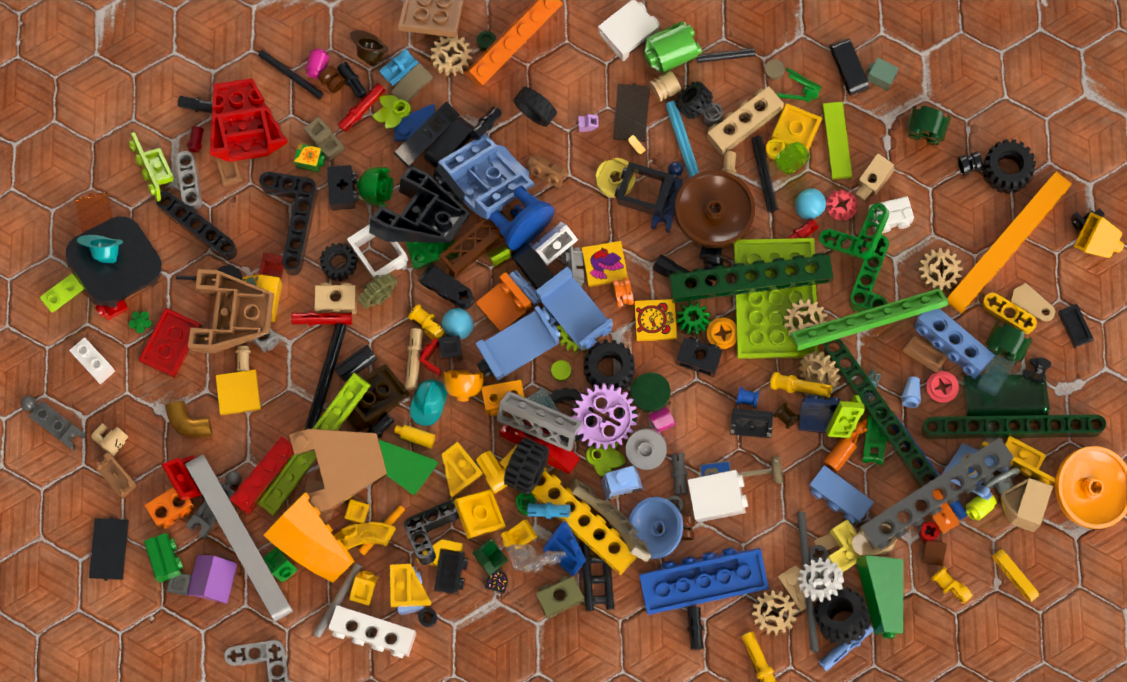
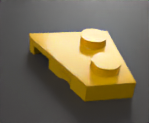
(459, 469)

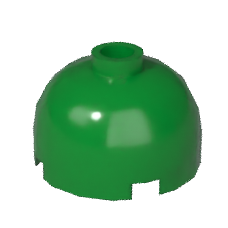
(375, 186)

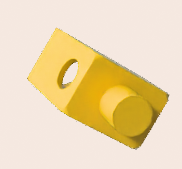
(1099, 237)

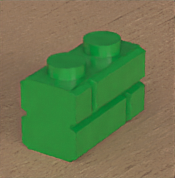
(163, 557)

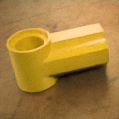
(492, 471)

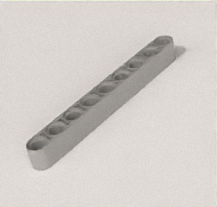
(239, 538)

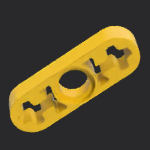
(1010, 321)
(1015, 575)

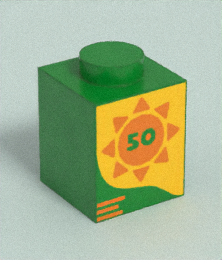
(309, 158)

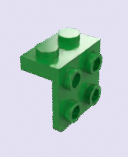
(426, 253)

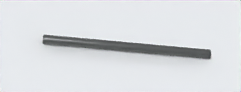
(813, 640)

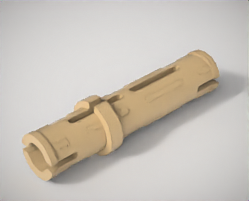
(414, 354)

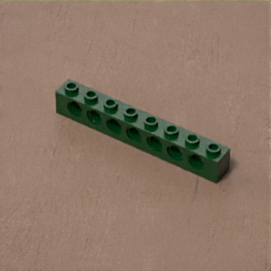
(762, 283)

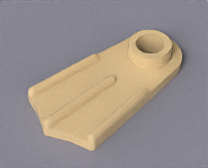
(1032, 302)

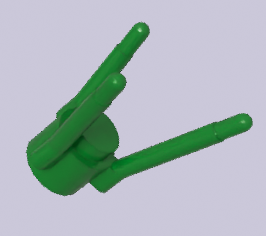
(811, 88)

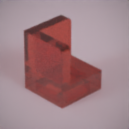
(271, 265)

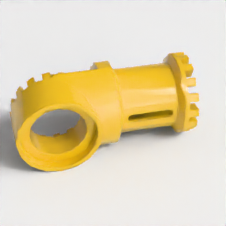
(426, 320)
(947, 583)

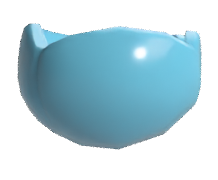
(810, 204)
(457, 323)

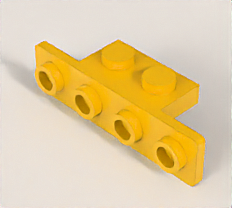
(1027, 460)

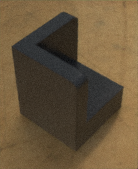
(450, 347)

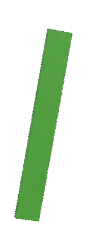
(868, 319)

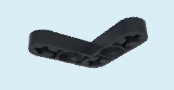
(421, 530)

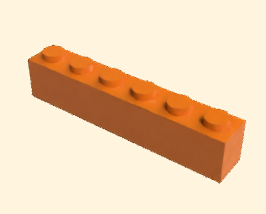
(511, 40)

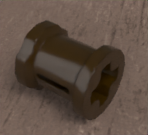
(786, 415)

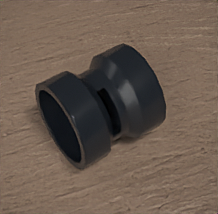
(970, 163)
(712, 261)

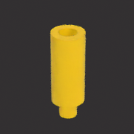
(415, 435)

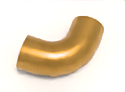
(185, 424)

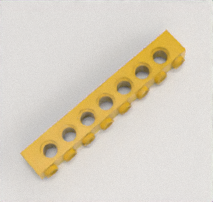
(618, 561)

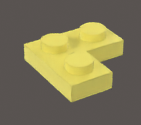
(845, 556)

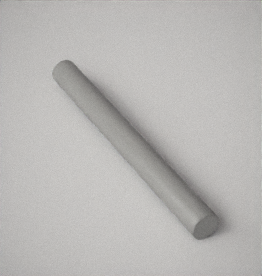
(337, 600)

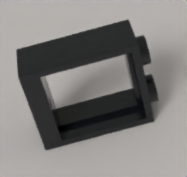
(664, 195)

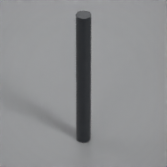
(290, 74)

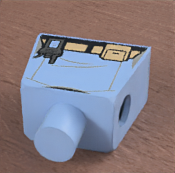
(621, 482)

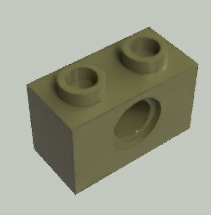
(552, 606)

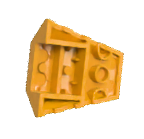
(309, 541)

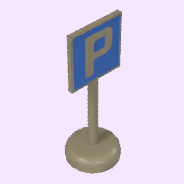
(725, 466)

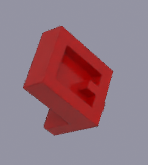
(110, 313)

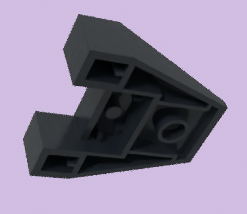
(428, 217)

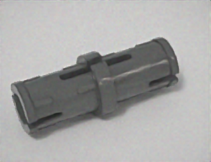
(679, 474)

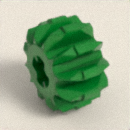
(687, 312)

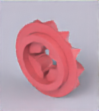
(840, 213)
(946, 379)

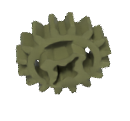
(377, 291)

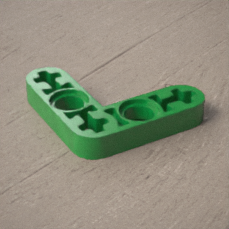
(859, 242)

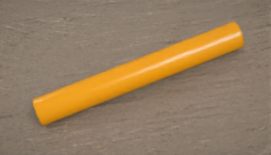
(390, 520)

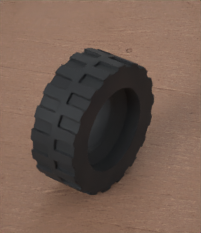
(535, 106)

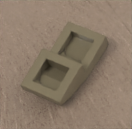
(412, 82)
(324, 138)

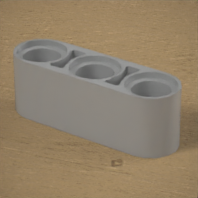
(186, 172)

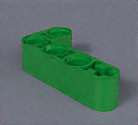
(871, 274)

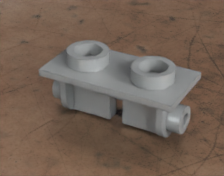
(571, 258)

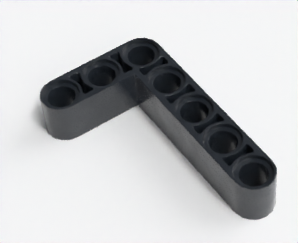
(304, 217)

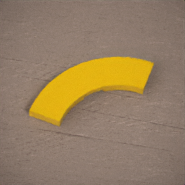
(365, 533)

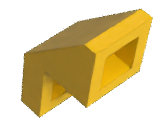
(444, 545)

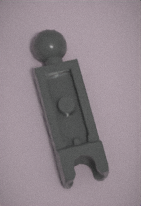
(51, 421)
(204, 516)

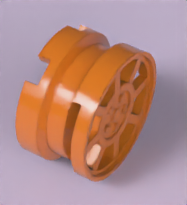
(623, 292)

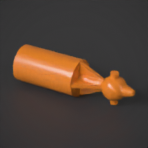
(844, 449)

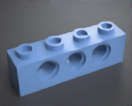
(964, 341)

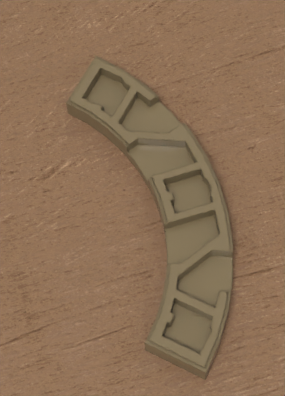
(614, 516)

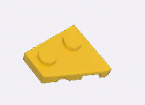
(406, 587)

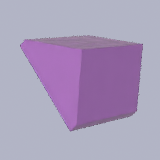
(212, 578)

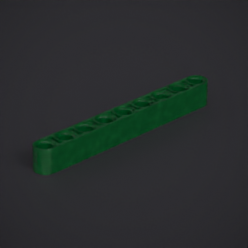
(879, 403)
(1022, 422)

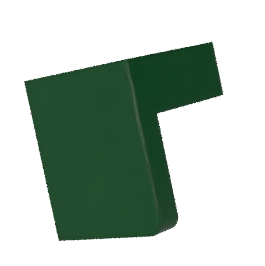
(490, 556)

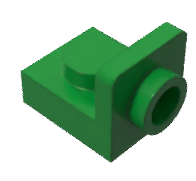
(279, 564)

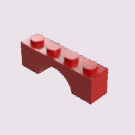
(262, 476)

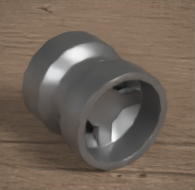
(710, 118)

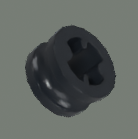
(433, 619)

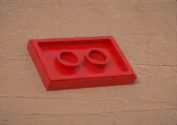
(168, 343)

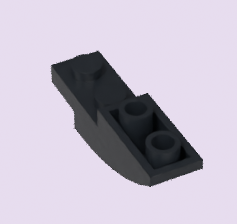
(426, 134)

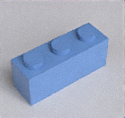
(840, 495)

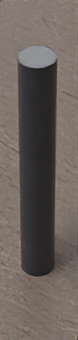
(725, 55)

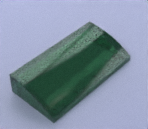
(1015, 398)

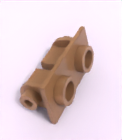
(539, 167)

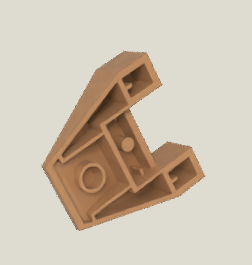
(239, 315)
(345, 461)

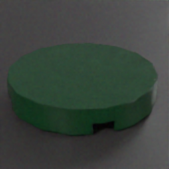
(650, 392)

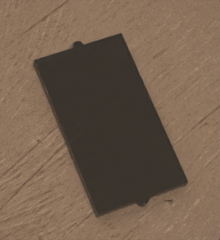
(631, 112)

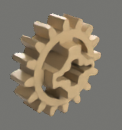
(457, 61)
(932, 270)
(800, 316)
(819, 369)
(770, 604)

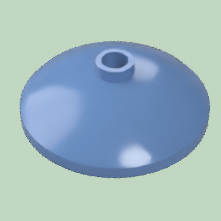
(650, 517)

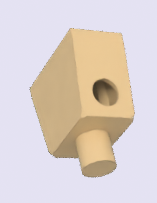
(879, 170)

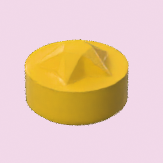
(774, 147)

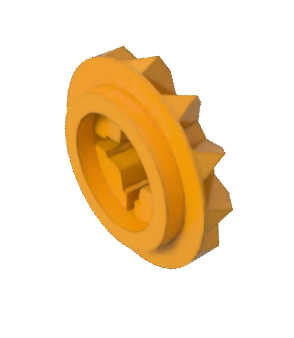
(728, 326)

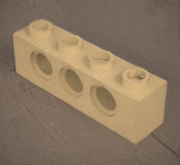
(724, 142)

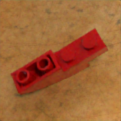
(558, 457)

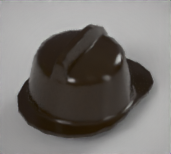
(368, 47)

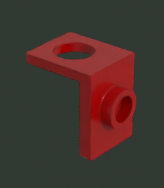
(426, 353)

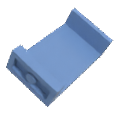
(574, 309)
(519, 343)

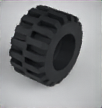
(1012, 151)
(609, 350)
(526, 466)
(842, 630)

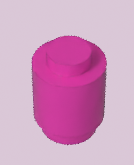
(316, 63)

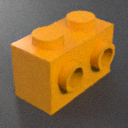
(495, 393)

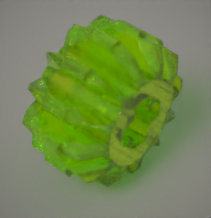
(792, 158)

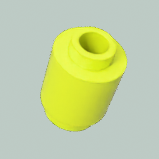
(980, 507)

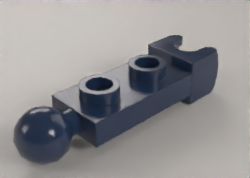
(675, 169)

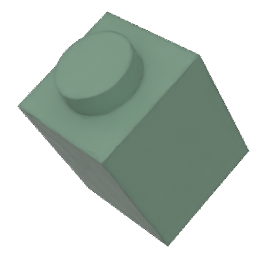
(882, 73)

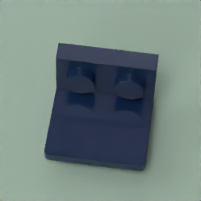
(816, 413)

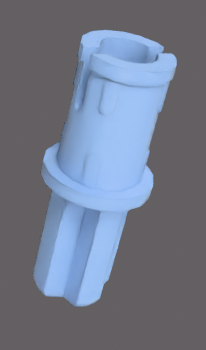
(525, 287)

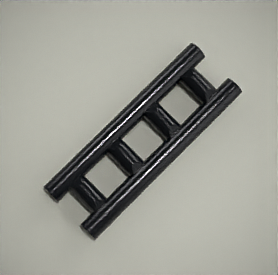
(590, 600)

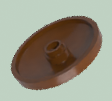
(714, 209)

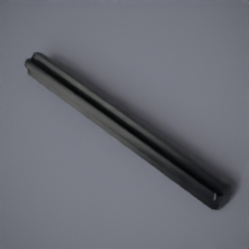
(326, 375)

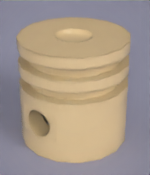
(665, 86)

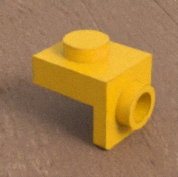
(520, 534)

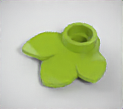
(390, 112)
(607, 459)

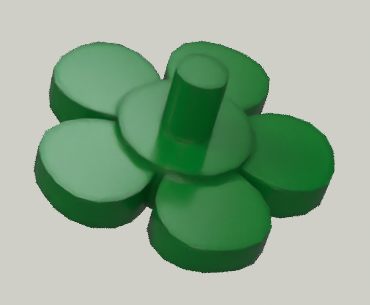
(140, 322)

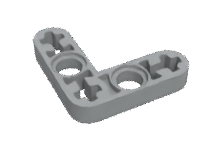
(265, 656)

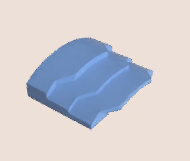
(486, 175)

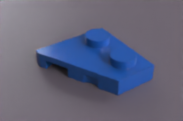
(412, 122)
(564, 540)

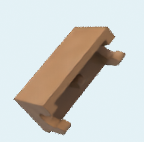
(116, 476)

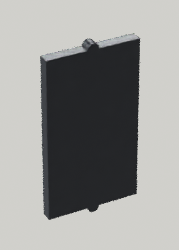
(109, 549)

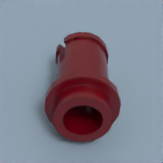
(194, 144)

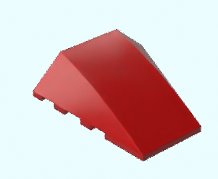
(242, 123)

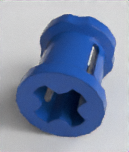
(747, 397)

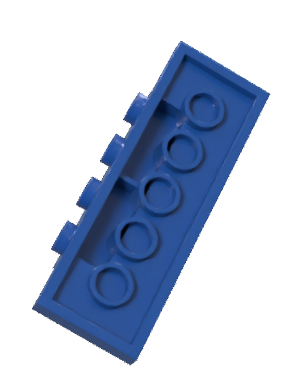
(703, 579)

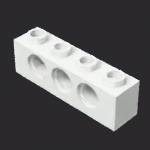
(343, 616)

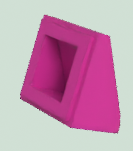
(662, 419)

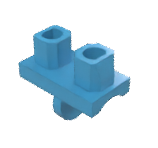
(398, 67)

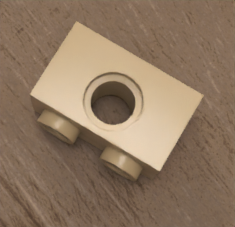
(347, 302)

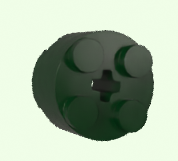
(927, 124)
(1008, 342)

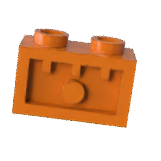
(946, 518)

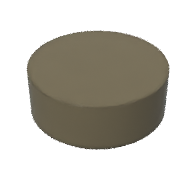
(774, 69)

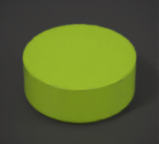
(561, 370)

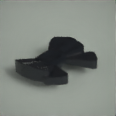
(1041, 366)

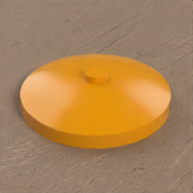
(1092, 487)

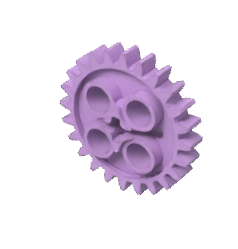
(612, 400)

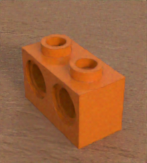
(167, 501)

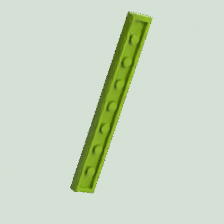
(299, 465)

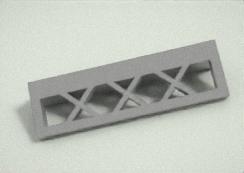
(539, 417)

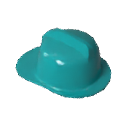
(101, 248)
(428, 402)

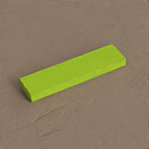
(837, 140)

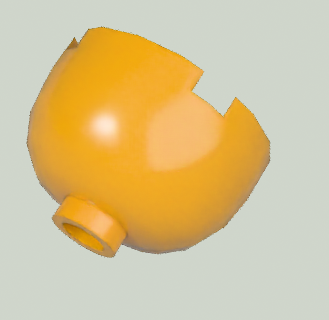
(463, 383)

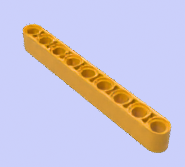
(1008, 242)

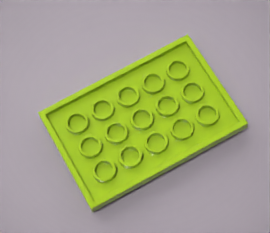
(762, 313)

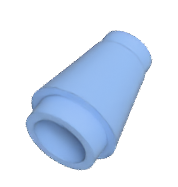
(911, 395)

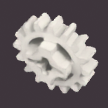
(821, 577)

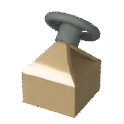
(1021, 503)

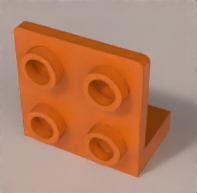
(504, 303)

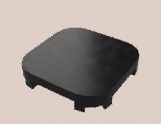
(134, 269)

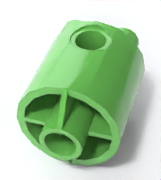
(671, 47)

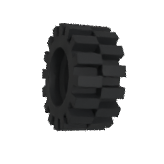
(694, 100)
(333, 251)

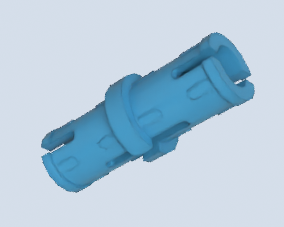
(548, 510)

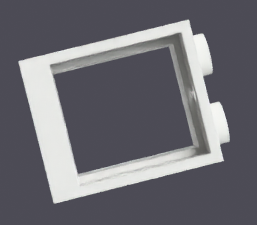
(364, 236)

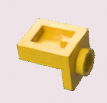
(363, 587)

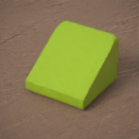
(499, 255)

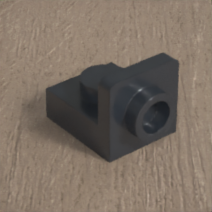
(1078, 222)

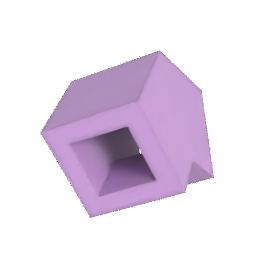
(588, 123)

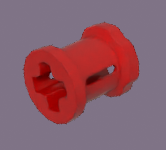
(931, 526)

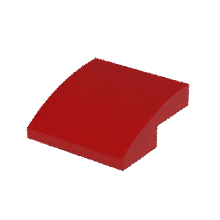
(181, 478)

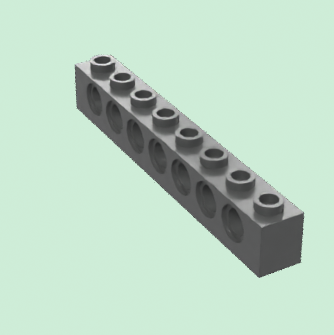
(996, 450)

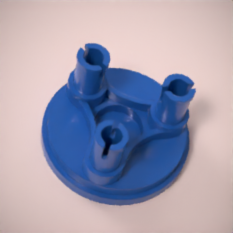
(527, 223)

